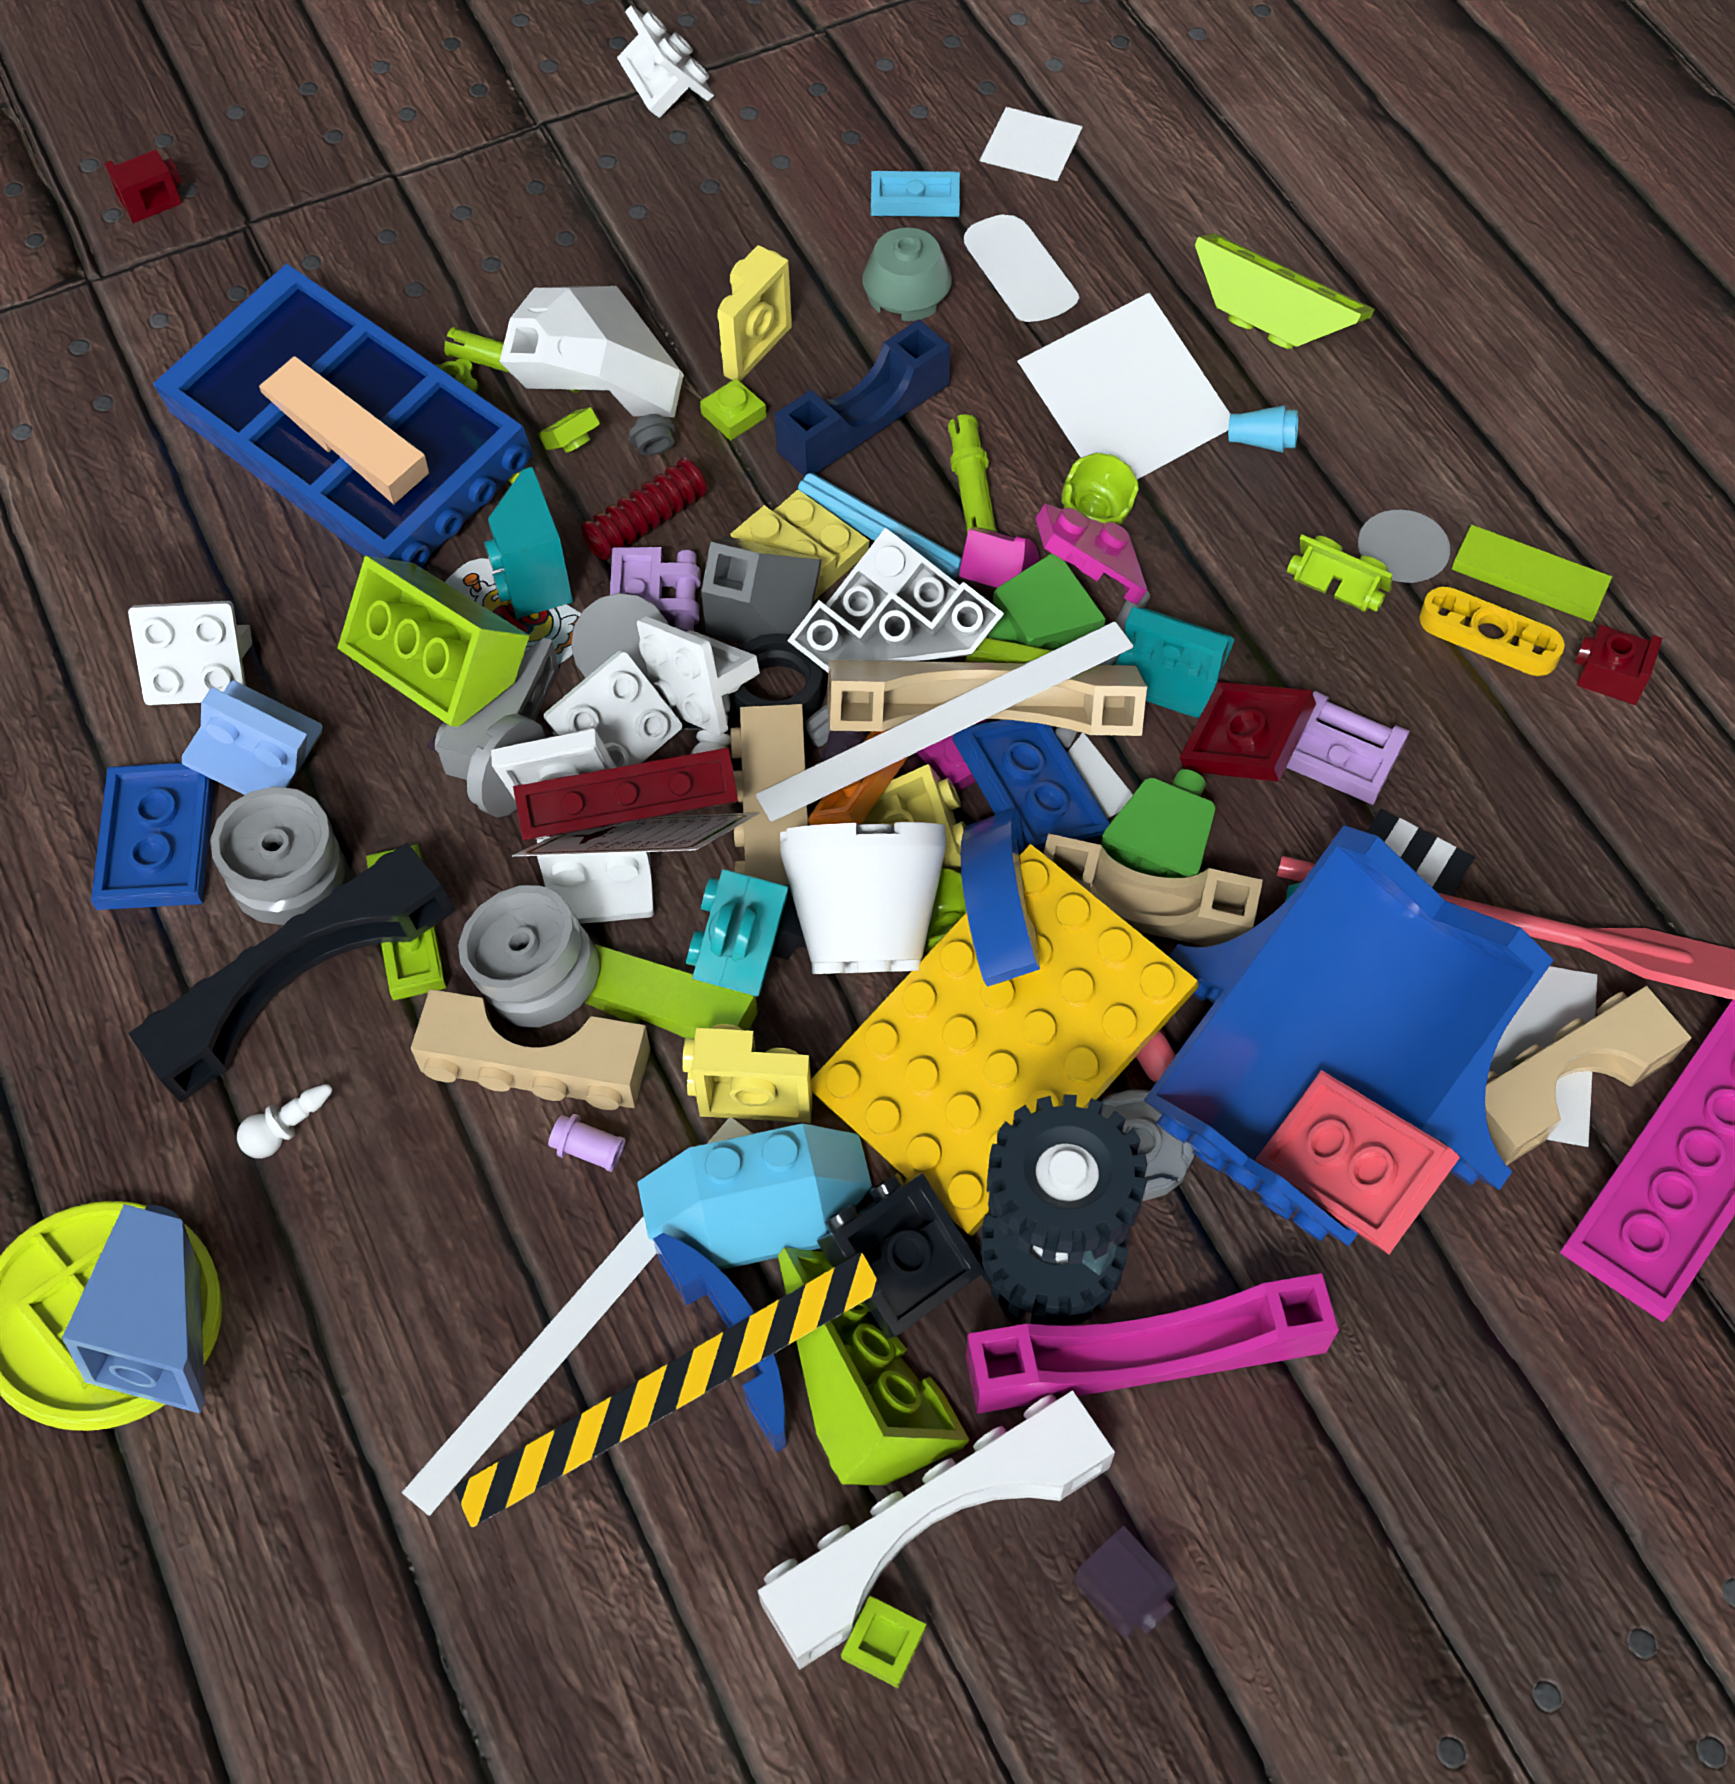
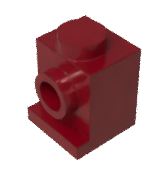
(145, 185)
(1616, 663)

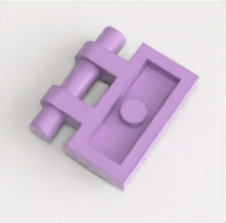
(644, 574)

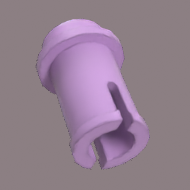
(586, 1142)

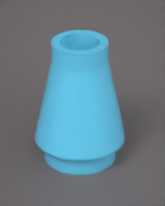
(1265, 428)

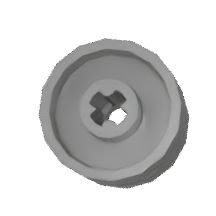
(277, 853)
(529, 956)

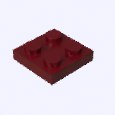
(1248, 731)

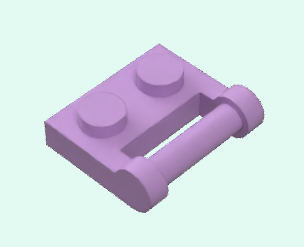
(1343, 759)

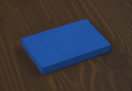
(1031, 771)
(152, 837)

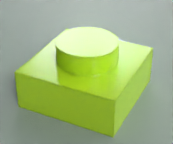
(733, 409)
(570, 430)
(883, 1641)

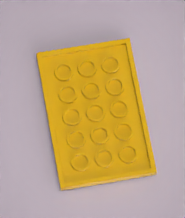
(958, 1058)

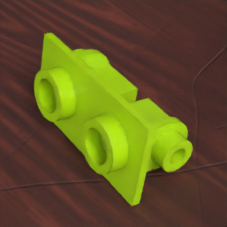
(1358, 577)

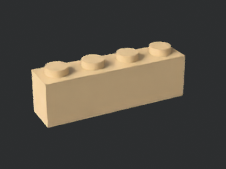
(770, 753)

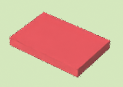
(1357, 1161)

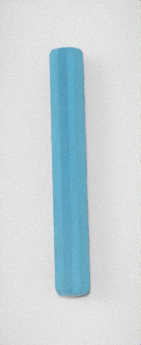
(872, 522)

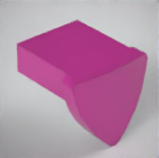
(995, 557)

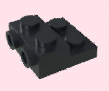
(909, 1248)

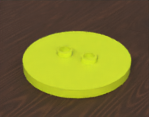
(39, 1291)

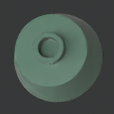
(907, 274)

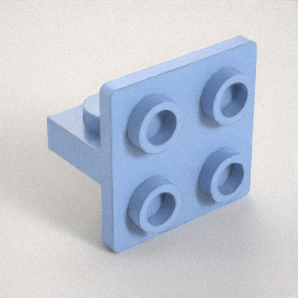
(249, 740)

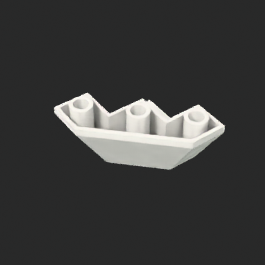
(591, 343)
(895, 611)

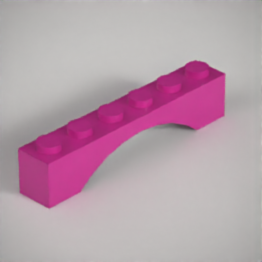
(1242, 1330)

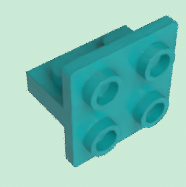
(1175, 659)

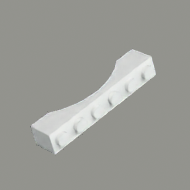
(1040, 1458)

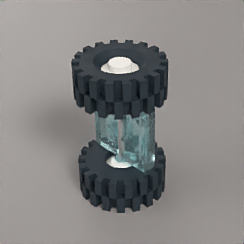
(1060, 1209)

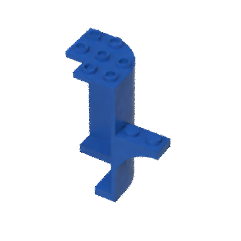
(1356, 981)

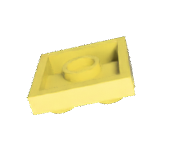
(755, 312)
(810, 530)
(923, 799)
(744, 1083)

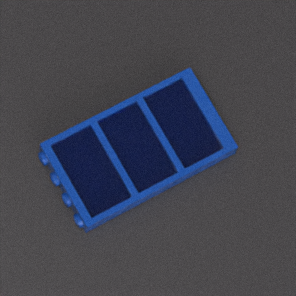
(464, 438)

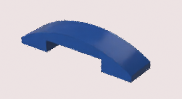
(995, 898)
(697, 1276)

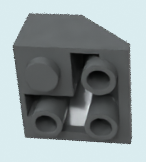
(756, 589)

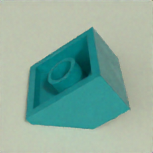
(527, 550)

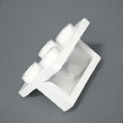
(661, 64)
(187, 649)
(693, 672)
(620, 707)
(601, 884)

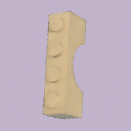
(1189, 909)
(1624, 1041)
(595, 1064)

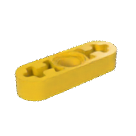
(1501, 650)

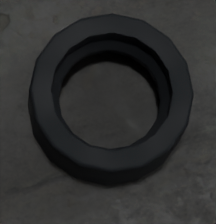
(776, 651)

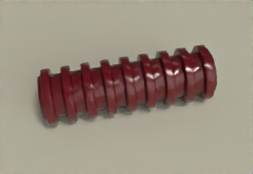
(644, 508)

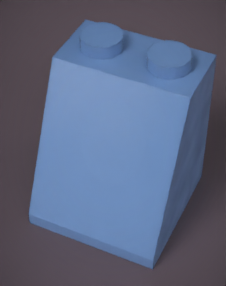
(143, 1313)

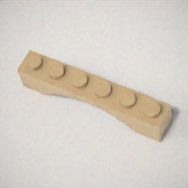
(892, 692)

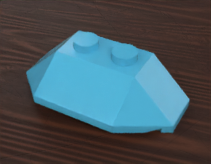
(756, 1192)

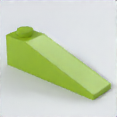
(862, 1394)

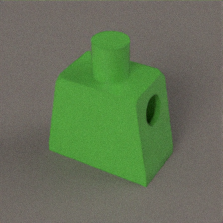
(1045, 607)
(1163, 827)

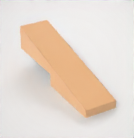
(347, 429)

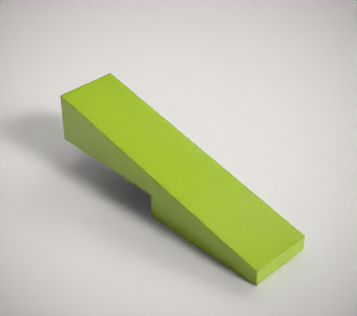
(665, 996)

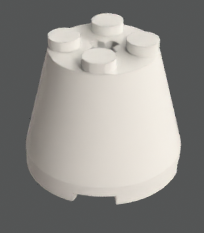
(864, 892)

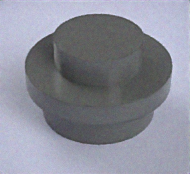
(652, 434)

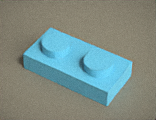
(915, 193)

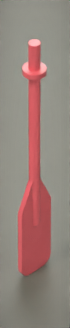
(1637, 950)

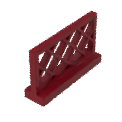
(625, 794)

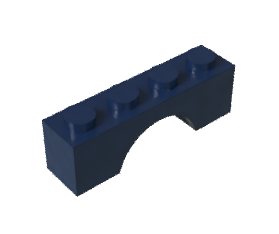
(906, 373)

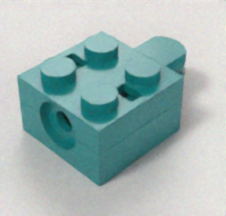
(738, 932)

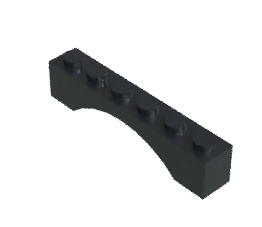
(200, 1031)

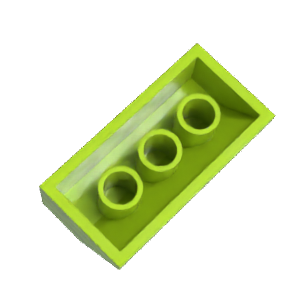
(430, 640)

